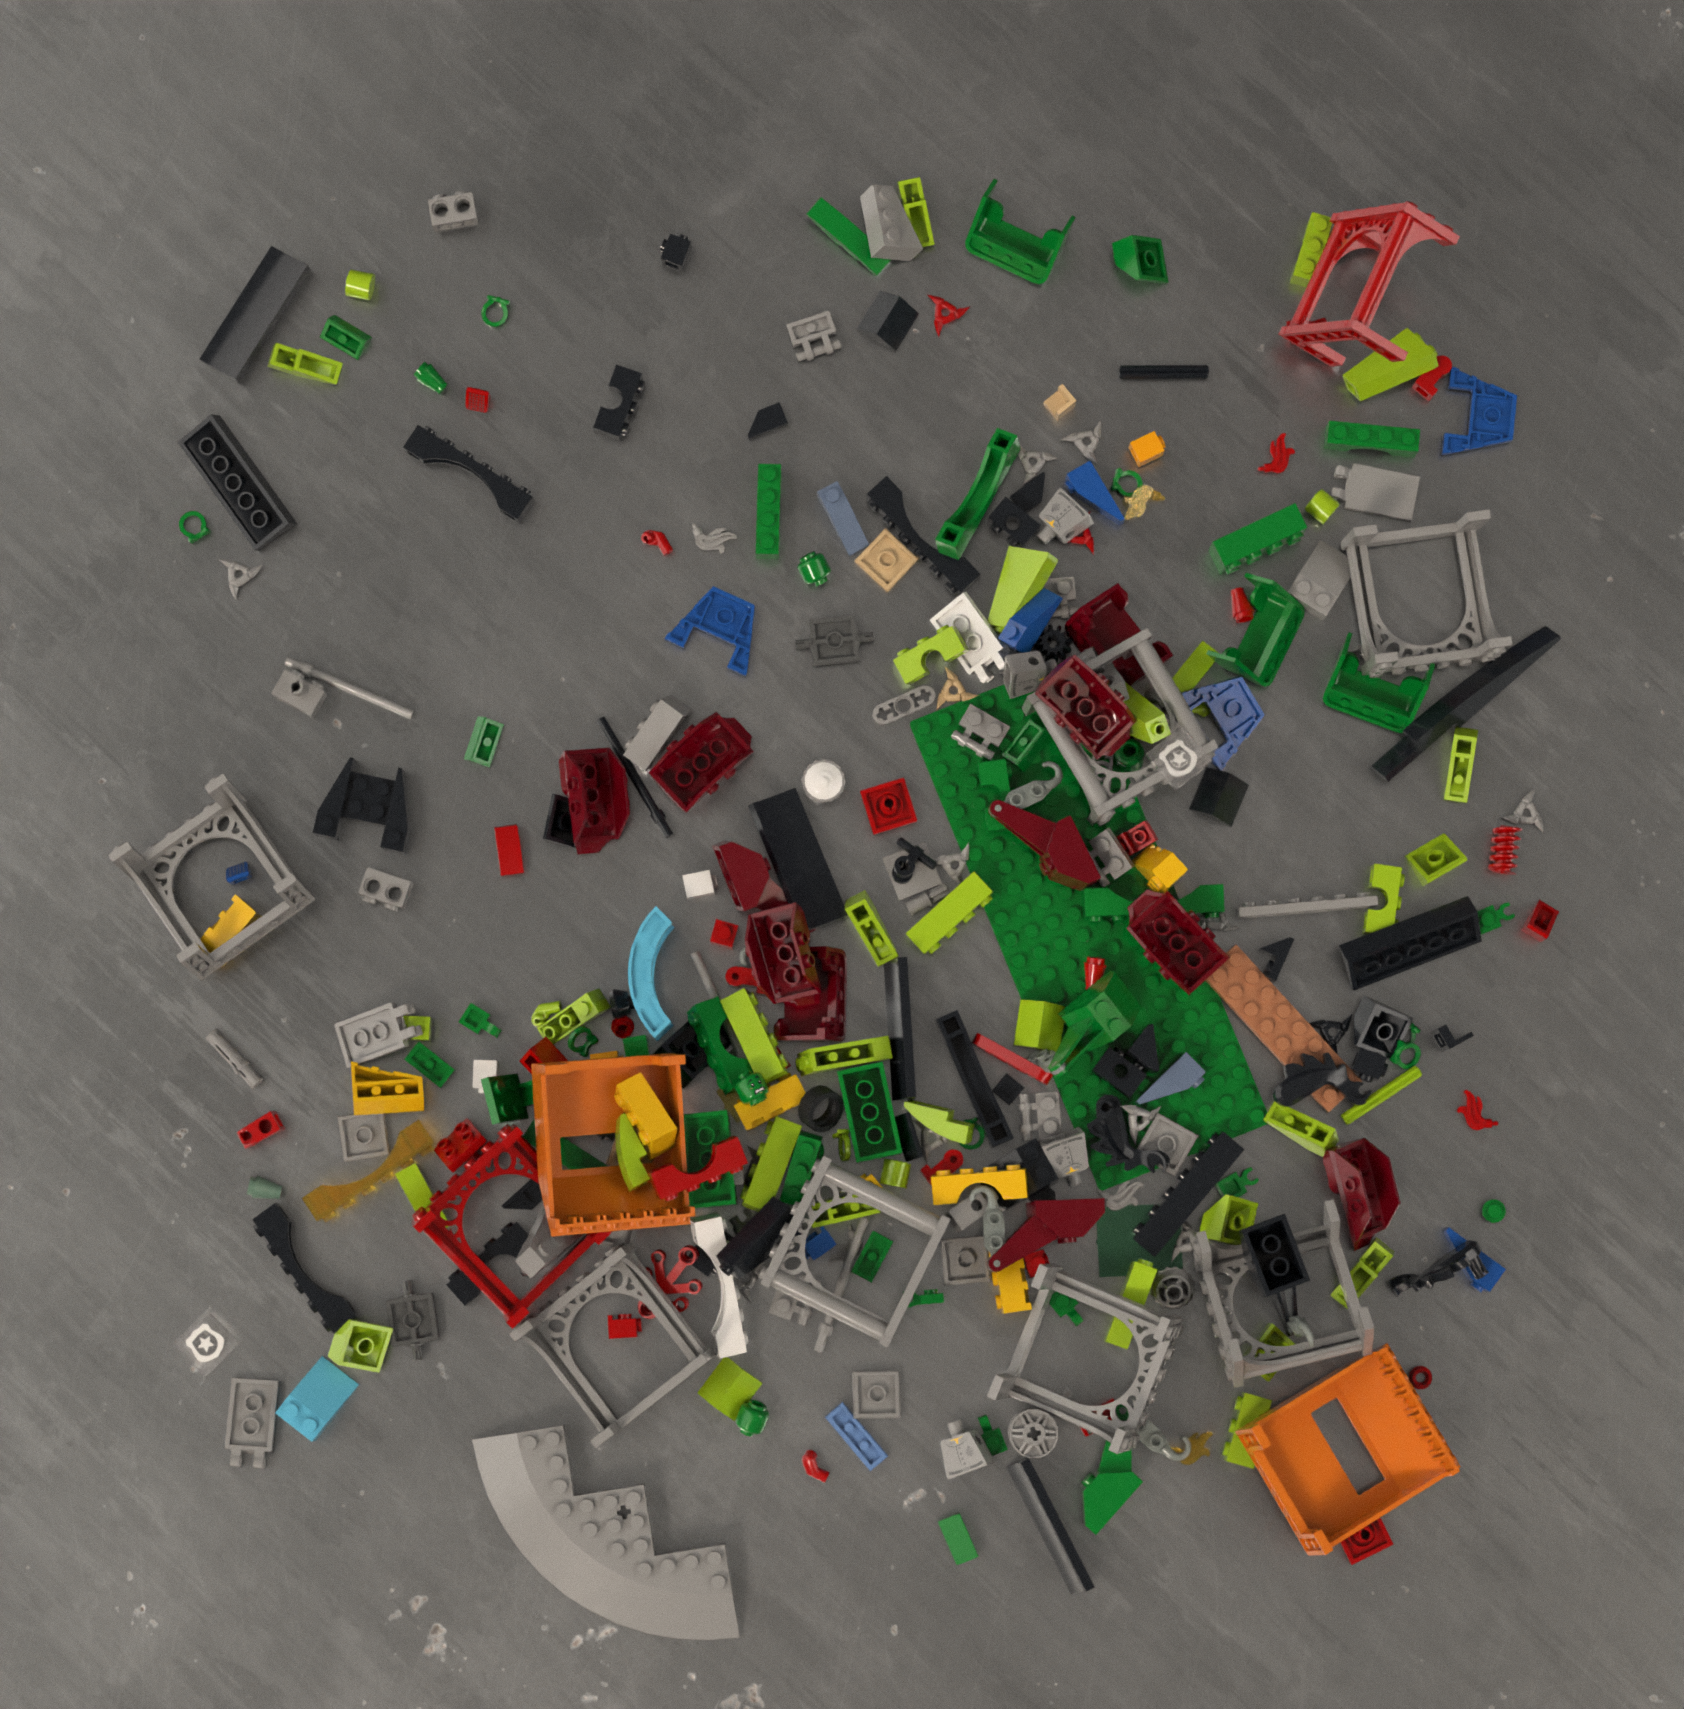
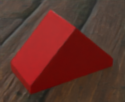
(1540, 921)

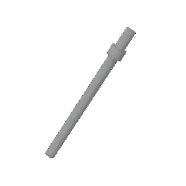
(308, 670)
(712, 991)
(826, 1327)

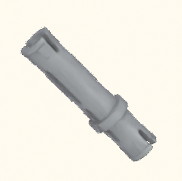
(237, 1062)

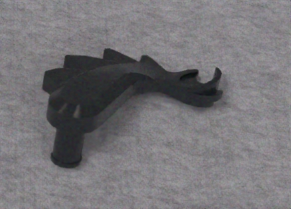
(1306, 1079)
(1114, 1138)
(1459, 1258)

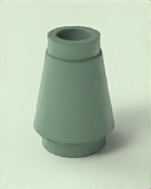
(263, 1188)

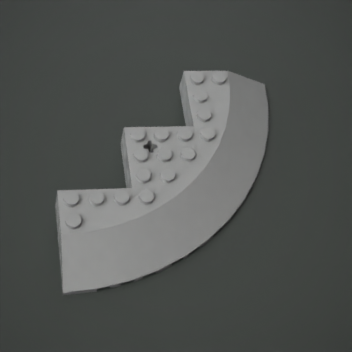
(595, 1551)

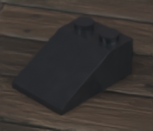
(685, 1042)
(1038, 1171)

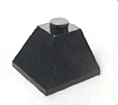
(1379, 1027)

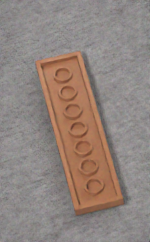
(1273, 1019)

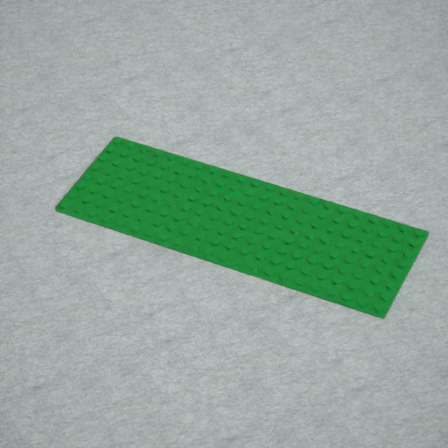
(1049, 939)

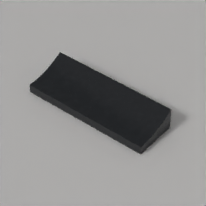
(255, 314)
(236, 482)
(798, 858)
(1411, 943)
(900, 1029)
(1050, 1526)

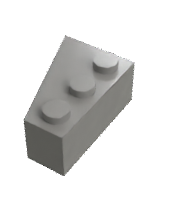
(887, 225)
(656, 731)
(541, 1248)

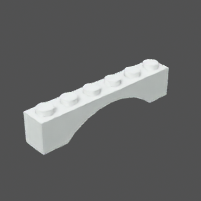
(727, 1331)

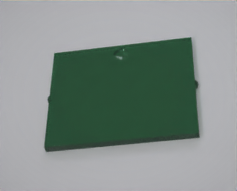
(1118, 1248)

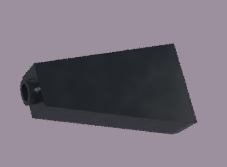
(755, 1240)

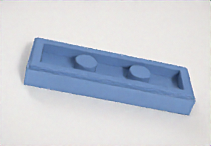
(856, 1436)

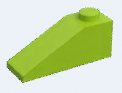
(1461, 764)
(870, 927)
(1302, 1129)
(842, 1212)

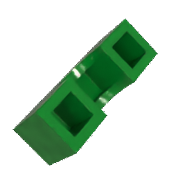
(995, 775)
(800, 1168)

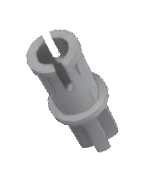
(927, 899)

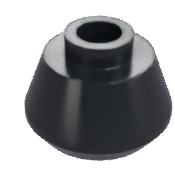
(620, 1003)

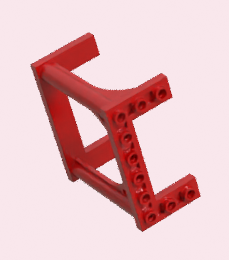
(1350, 232)
(431, 1222)

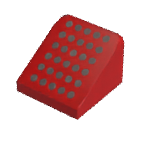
(477, 399)

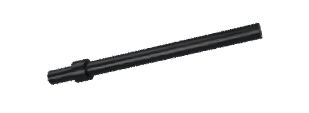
(657, 814)

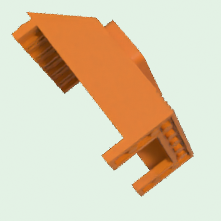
(580, 1101)
(1306, 1472)

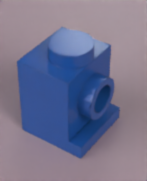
(818, 1244)

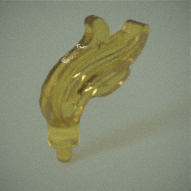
(1138, 500)
(1197, 1448)

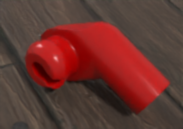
(657, 539)
(811, 1467)

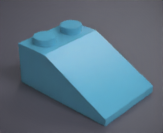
(317, 1399)

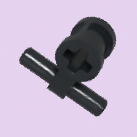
(908, 862)

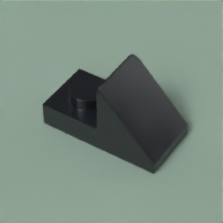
(1278, 951)

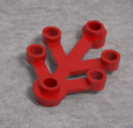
(666, 1283)

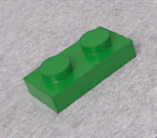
(429, 1064)
(872, 1256)

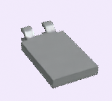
(1377, 491)
(376, 1033)
(251, 1419)

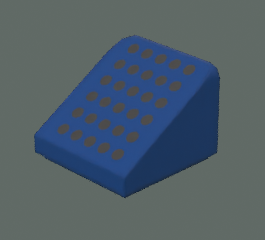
(238, 873)

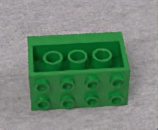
(700, 1133)

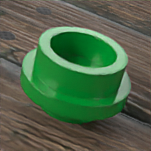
(1493, 1211)

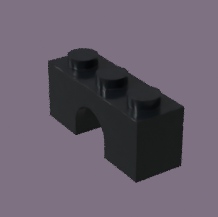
(613, 422)

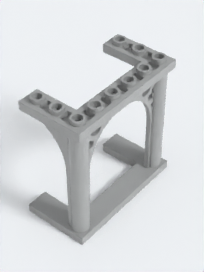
(1486, 641)
(1099, 797)
(141, 868)
(1216, 1259)
(818, 1297)
(539, 1335)
(1121, 1434)

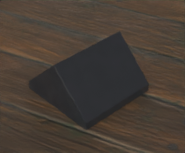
(888, 320)
(1219, 796)
(558, 823)
(1144, 1050)

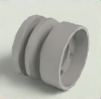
(1021, 1425)

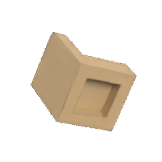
(1060, 402)

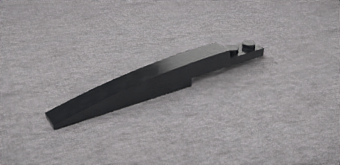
(1464, 701)

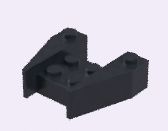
(367, 801)

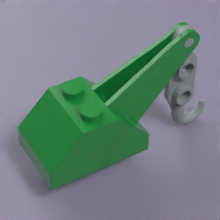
(1092, 1021)
(1114, 1480)

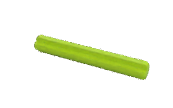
(1381, 1095)

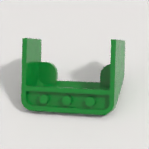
(1011, 246)
(1268, 634)
(1374, 698)

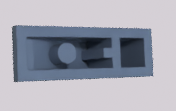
(842, 518)
(1177, 1078)

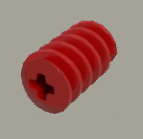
(1504, 849)

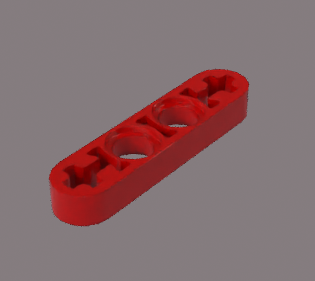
(1012, 1059)

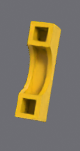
(1009, 1182)

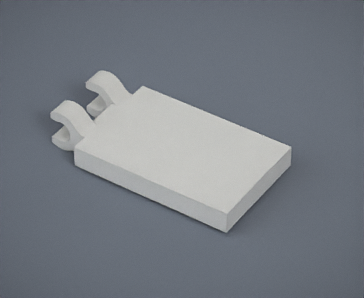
(977, 634)

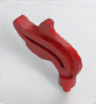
(1280, 456)
(1472, 1113)

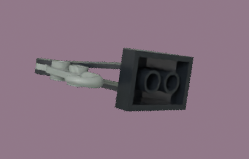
(1277, 1267)

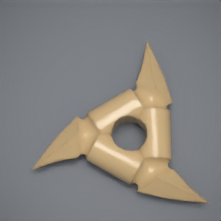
(953, 681)

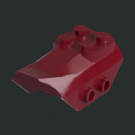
(1086, 707)
(702, 760)
(596, 796)
(1174, 939)
(781, 955)
(1365, 1186)

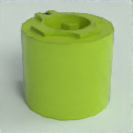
(360, 285)
(1322, 506)
(895, 1173)

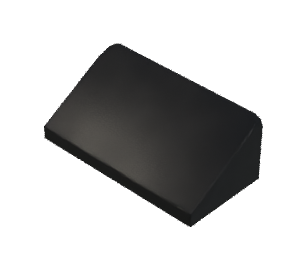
(908, 1137)

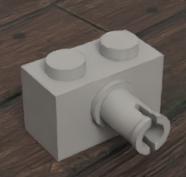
(299, 693)

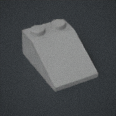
(1321, 580)

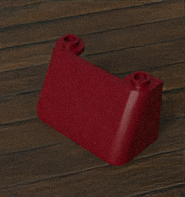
(1106, 624)
(825, 1020)

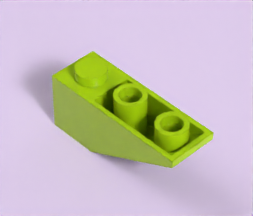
(576, 1014)

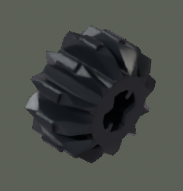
(1061, 647)

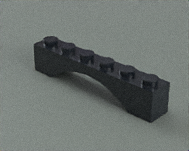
(430, 449)
(889, 502)
(974, 1079)
(277, 1230)

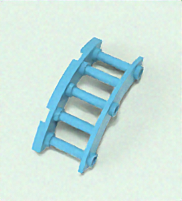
(641, 972)

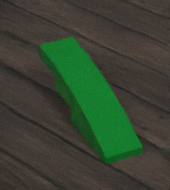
(846, 234)

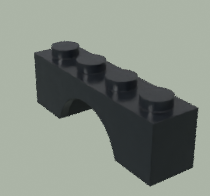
(507, 1244)

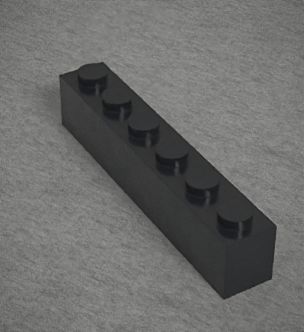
(1188, 1193)

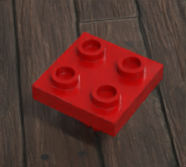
(888, 806)
(460, 1145)
(1366, 1542)

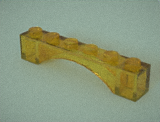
(410, 1143)

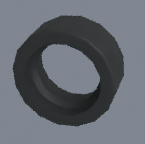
(830, 1116)

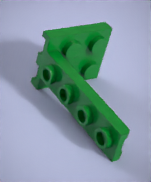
(507, 1098)

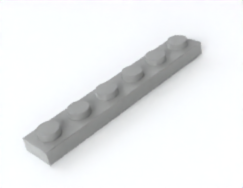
(1296, 906)

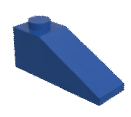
(1092, 491)
(1029, 622)
(1495, 1270)

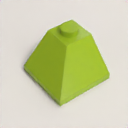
(1227, 1218)
(360, 1345)

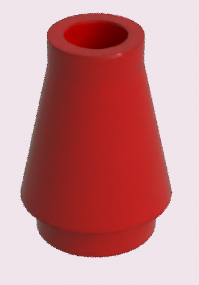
(1241, 607)
(1094, 970)

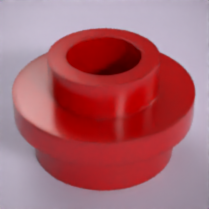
(622, 1031)
(1427, 1377)

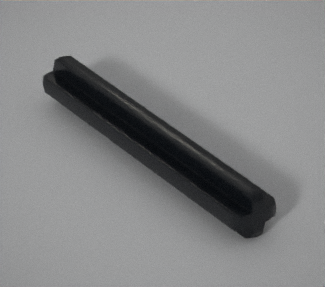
(1163, 371)

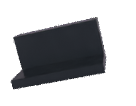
(1446, 1040)

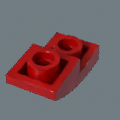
(1137, 838)
(508, 849)

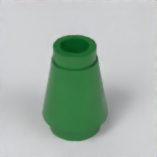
(429, 377)

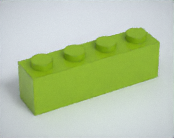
(950, 912)
(754, 1036)
(771, 1164)

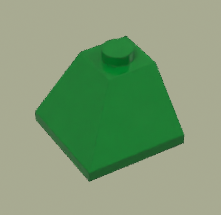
(1141, 258)

